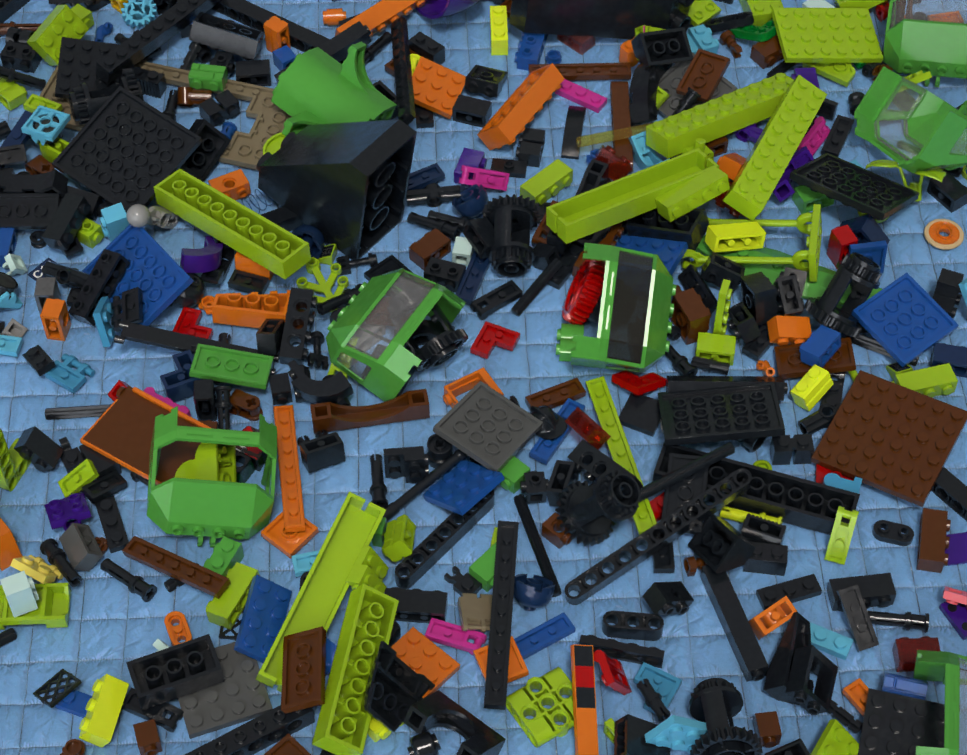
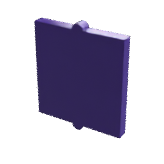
(957, 549)

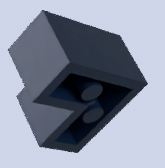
(866, 229)
(178, 383)

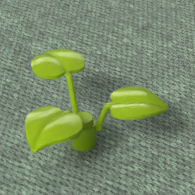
(937, 174)

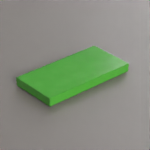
(231, 366)

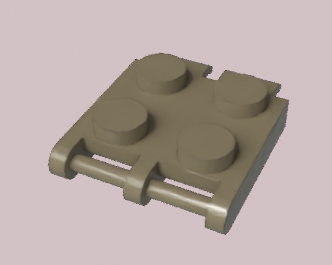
(474, 611)

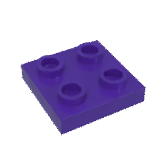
(67, 508)

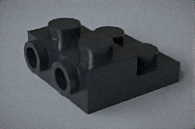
(485, 80)
(407, 463)

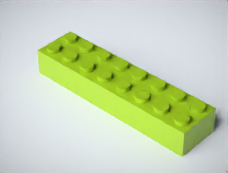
(342, 718)

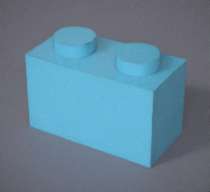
(113, 221)

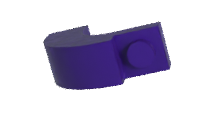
(783, 188)
(202, 259)

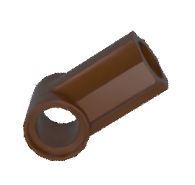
(188, 96)

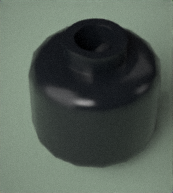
(424, 744)

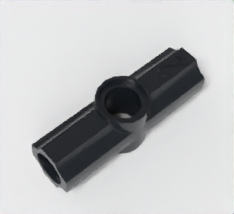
(433, 195)
(64, 274)

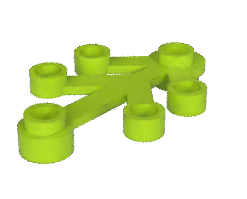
(323, 286)

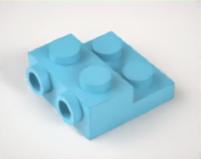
(701, 38)

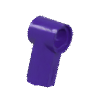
(749, 133)

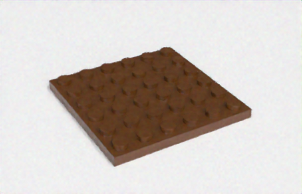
(891, 438)

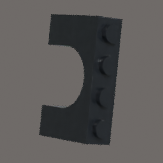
(441, 711)

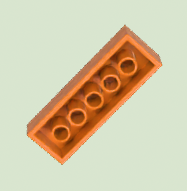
(521, 107)

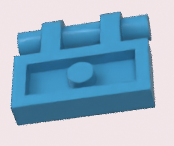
(66, 376)

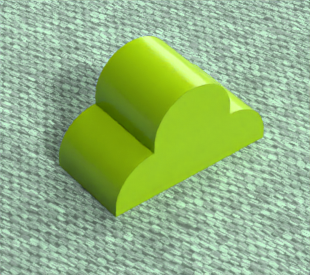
(211, 462)

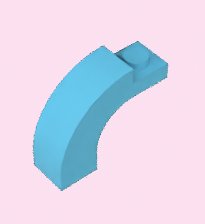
(644, 155)

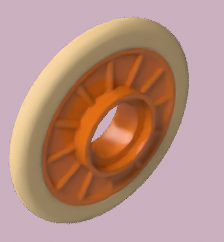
(938, 241)

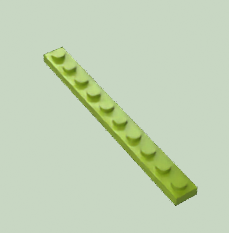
(618, 445)

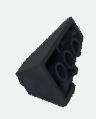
(795, 636)

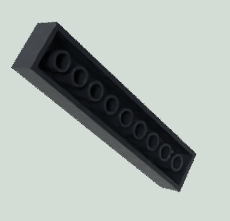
(775, 493)

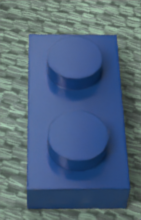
(74, 703)

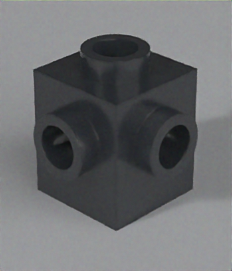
(224, 59)
(534, 487)

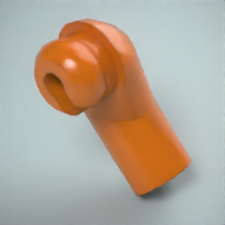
(766, 369)

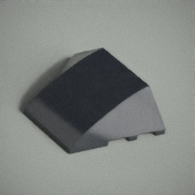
(393, 688)

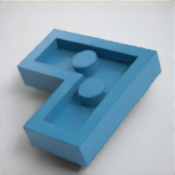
(102, 316)
(661, 681)

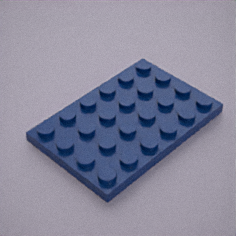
(149, 270)

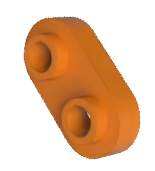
(177, 632)

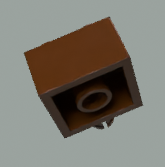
(690, 314)

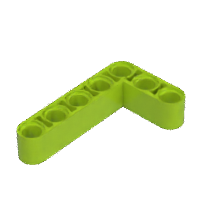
(11, 465)

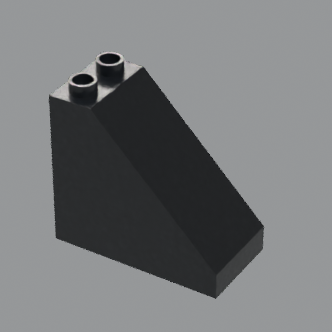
(598, 17)
(343, 179)

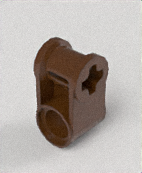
(38, 166)
(245, 405)

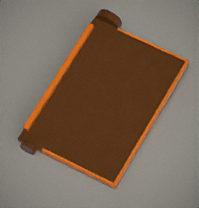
(127, 431)

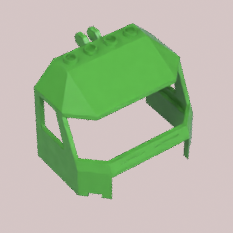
(211, 506)

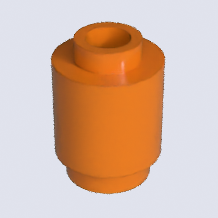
(333, 16)

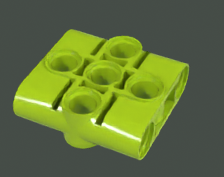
(529, 703)

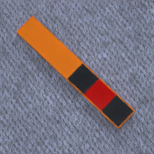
(584, 700)

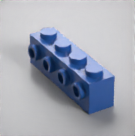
(530, 50)

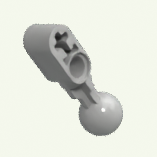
(140, 215)

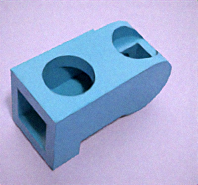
(836, 481)

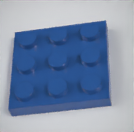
(463, 487)

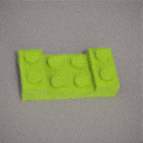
(52, 607)

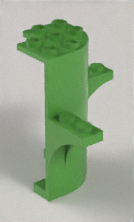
(326, 92)

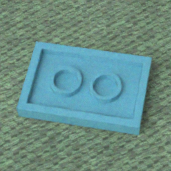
(676, 733)

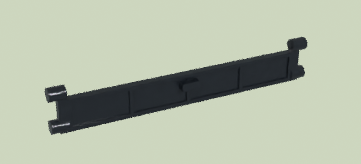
(171, 339)

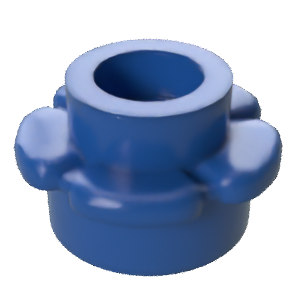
(554, 57)

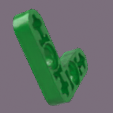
(756, 33)

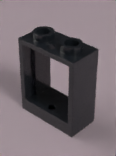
(804, 661)

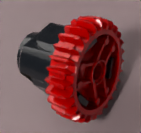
(585, 294)

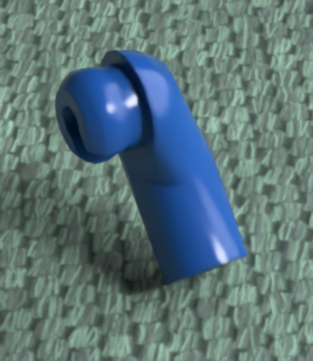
(103, 31)

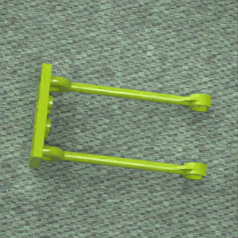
(813, 243)

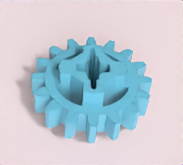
(141, 16)

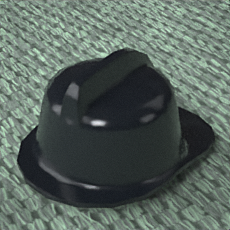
(553, 424)

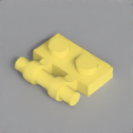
(37, 569)

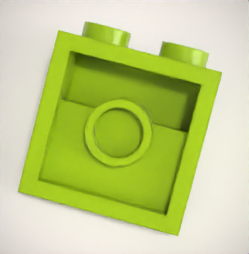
(368, 570)

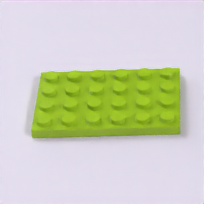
(826, 35)

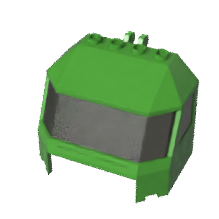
(631, 314)

